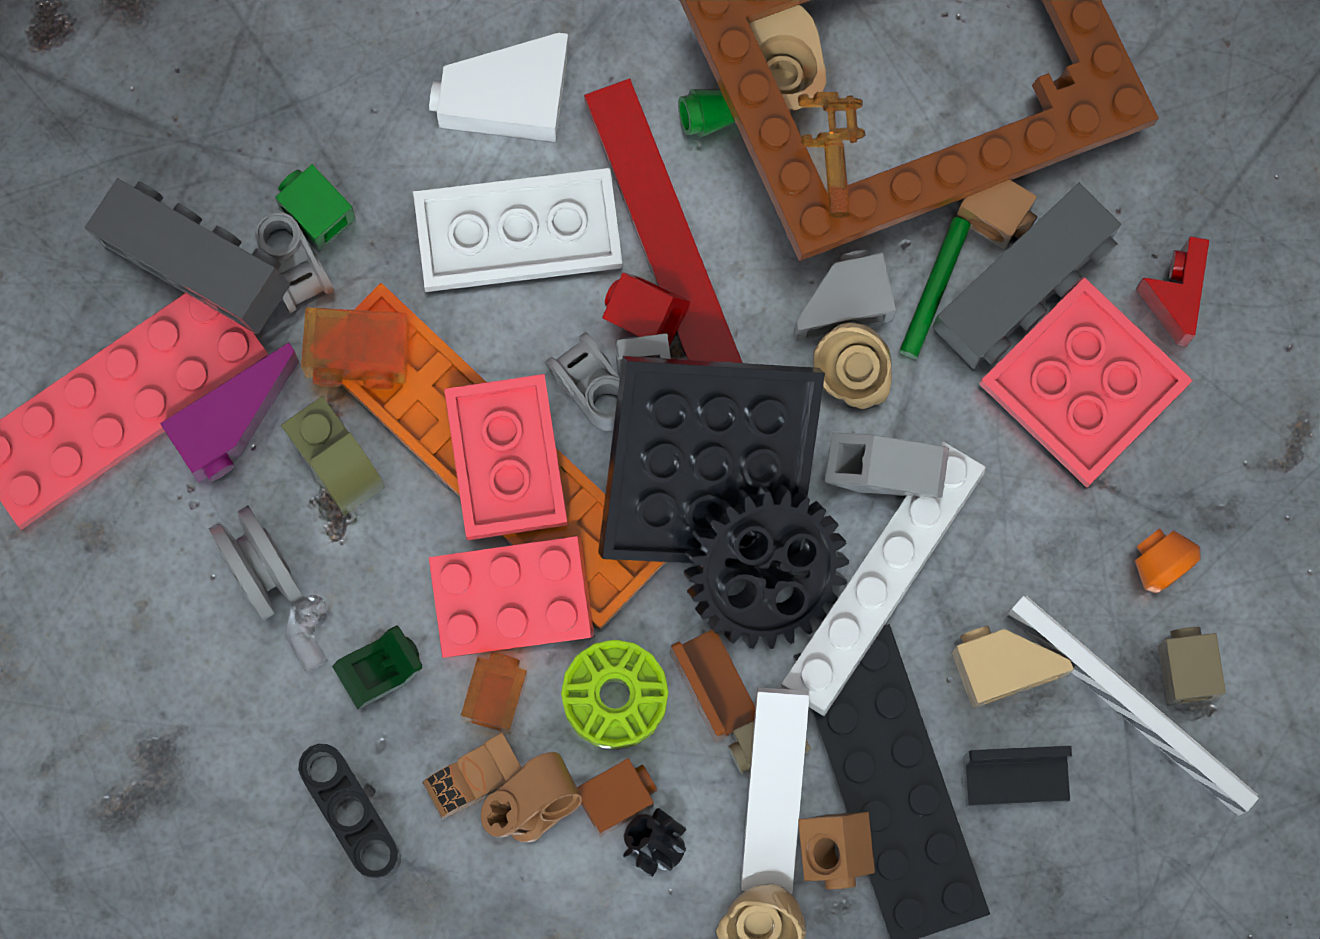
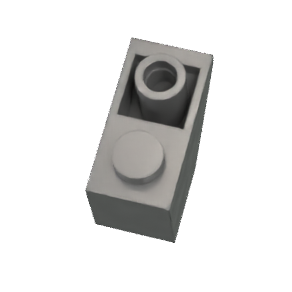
(886, 465)

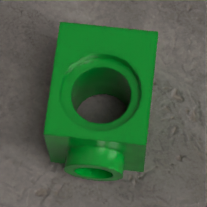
(314, 206)

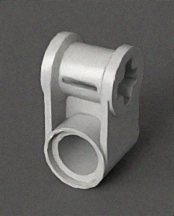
(298, 262)
(586, 376)

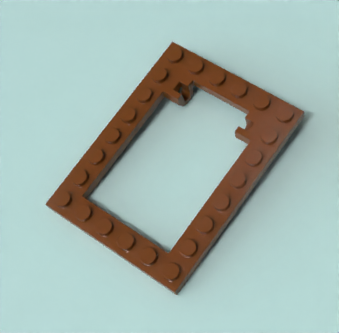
(1083, 109)

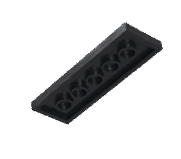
(891, 771)

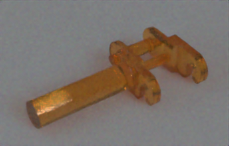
(833, 144)

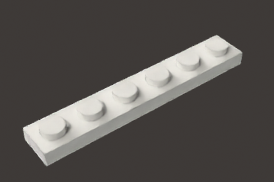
(880, 585)

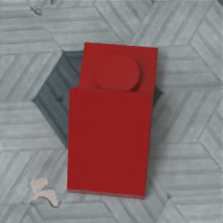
(1179, 303)

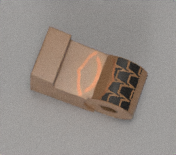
(472, 776)

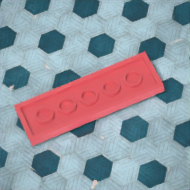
(116, 403)

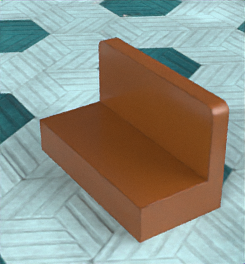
(713, 684)

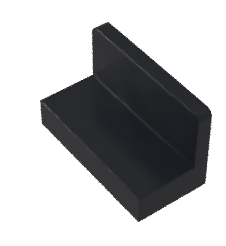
(1017, 776)

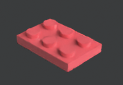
(505, 457)
(511, 597)

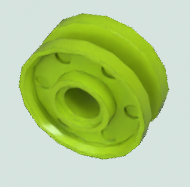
(610, 663)

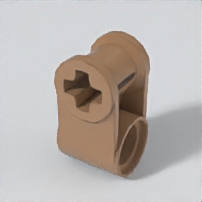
(531, 800)

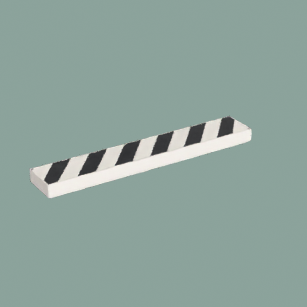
(1134, 707)

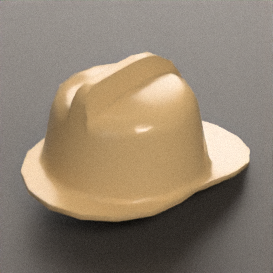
(792, 53)

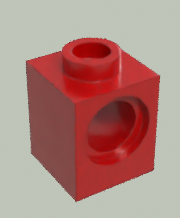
(644, 307)

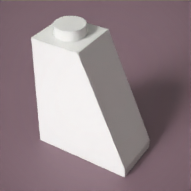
(505, 90)

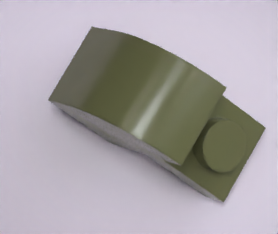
(333, 456)

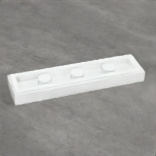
(774, 788)

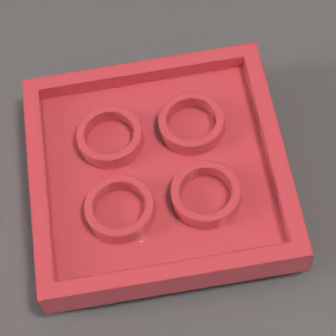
(1085, 382)

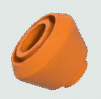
(1165, 559)

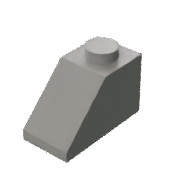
(850, 293)

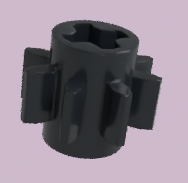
(654, 842)

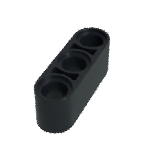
(331, 794)

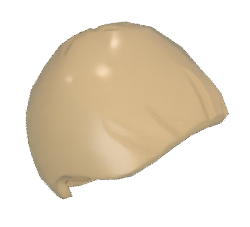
(855, 365)
(763, 914)

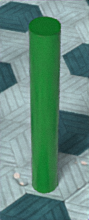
(935, 287)

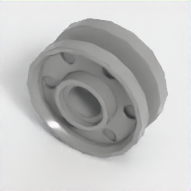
(255, 562)

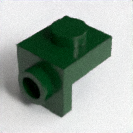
(379, 667)

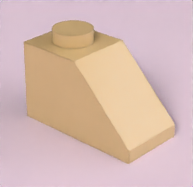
(1004, 665)

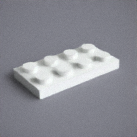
(517, 229)

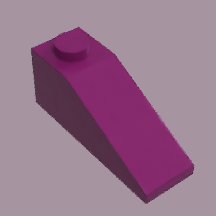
(224, 420)

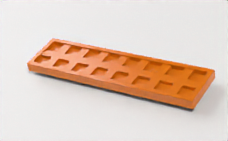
(420, 420)

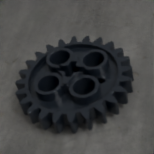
(778, 525)

